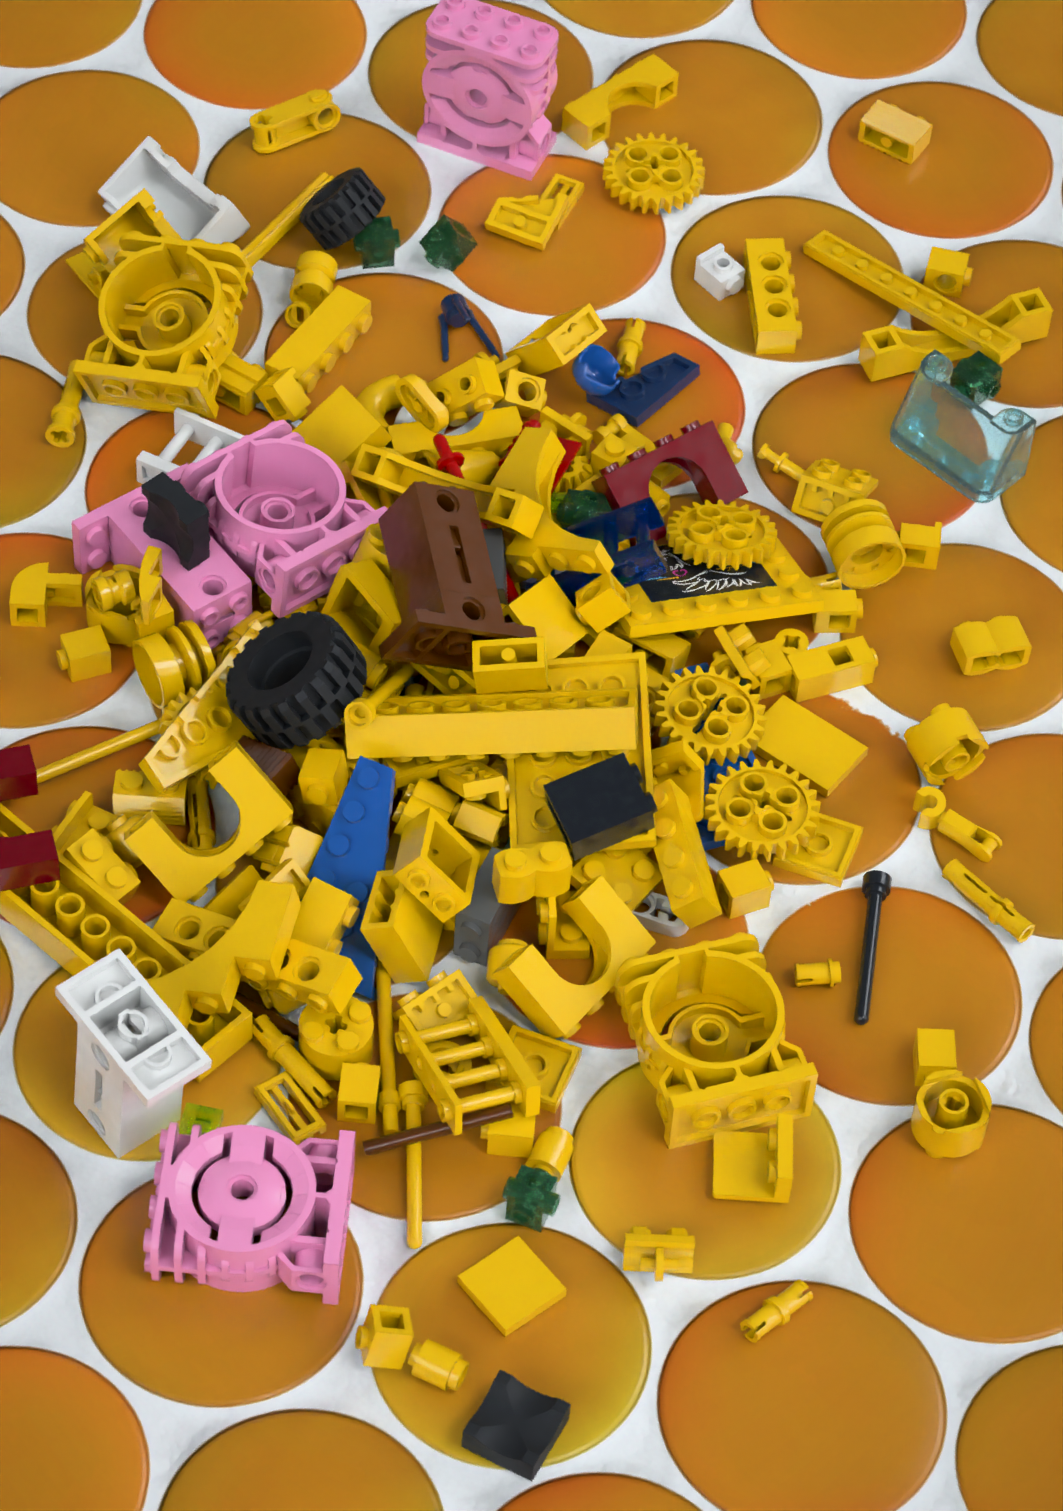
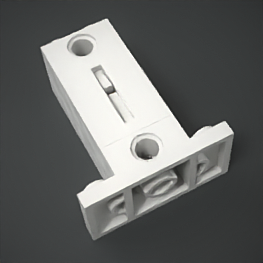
(127, 1053)

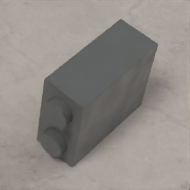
(484, 920)

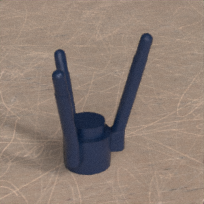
(458, 314)

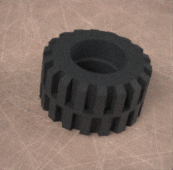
(342, 208)

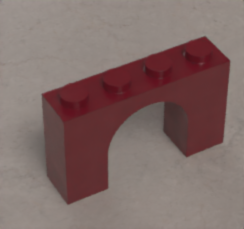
(696, 452)
(32, 856)

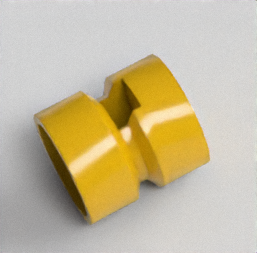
(313, 278)

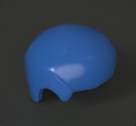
(596, 370)

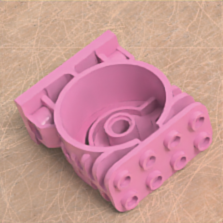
(489, 86)
(291, 514)
(257, 1163)

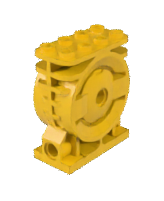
(141, 301)
(723, 996)

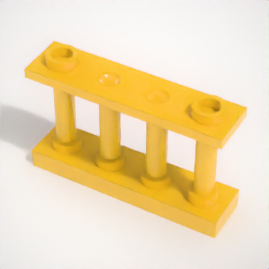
(492, 1043)

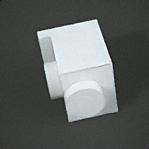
(719, 272)

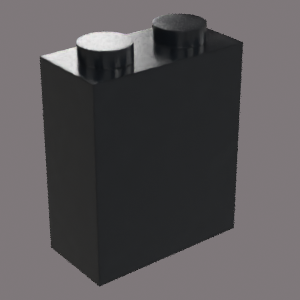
(600, 805)

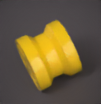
(792, 641)

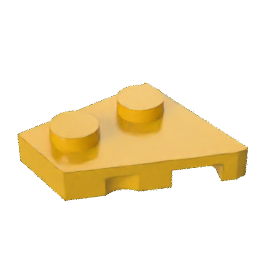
(526, 218)

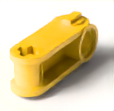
(294, 121)

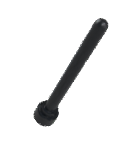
(876, 887)

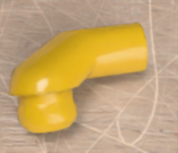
(726, 432)

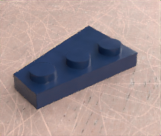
(649, 390)

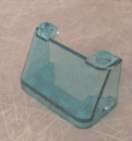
(957, 437)

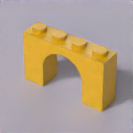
(188, 869)
(559, 1005)

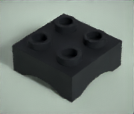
(177, 520)
(515, 1426)

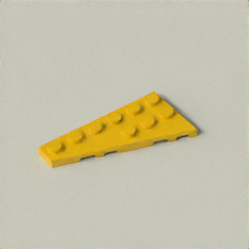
(199, 730)

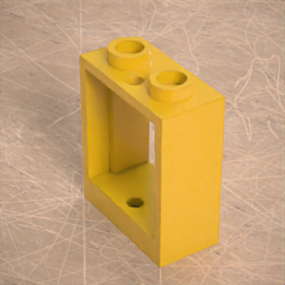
(558, 340)
(379, 593)
(436, 861)

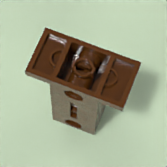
(441, 579)

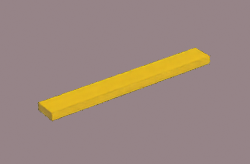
(912, 296)

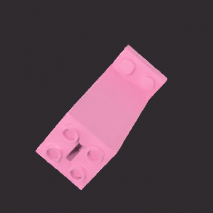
(210, 594)

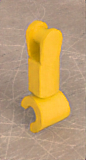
(932, 806)

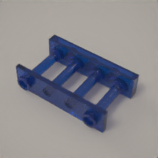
(631, 564)

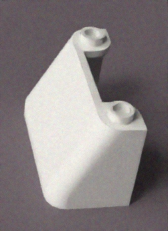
(181, 197)

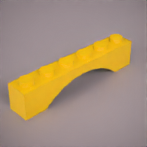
(897, 351)
(495, 505)

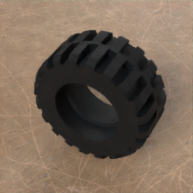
(296, 679)

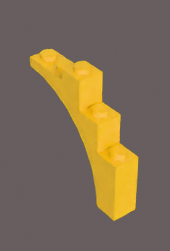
(531, 472)
(248, 949)

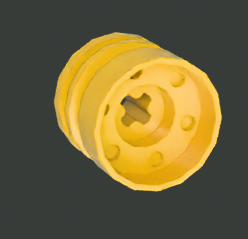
(863, 544)
(173, 662)

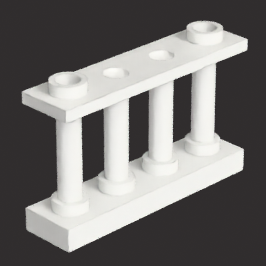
(186, 427)

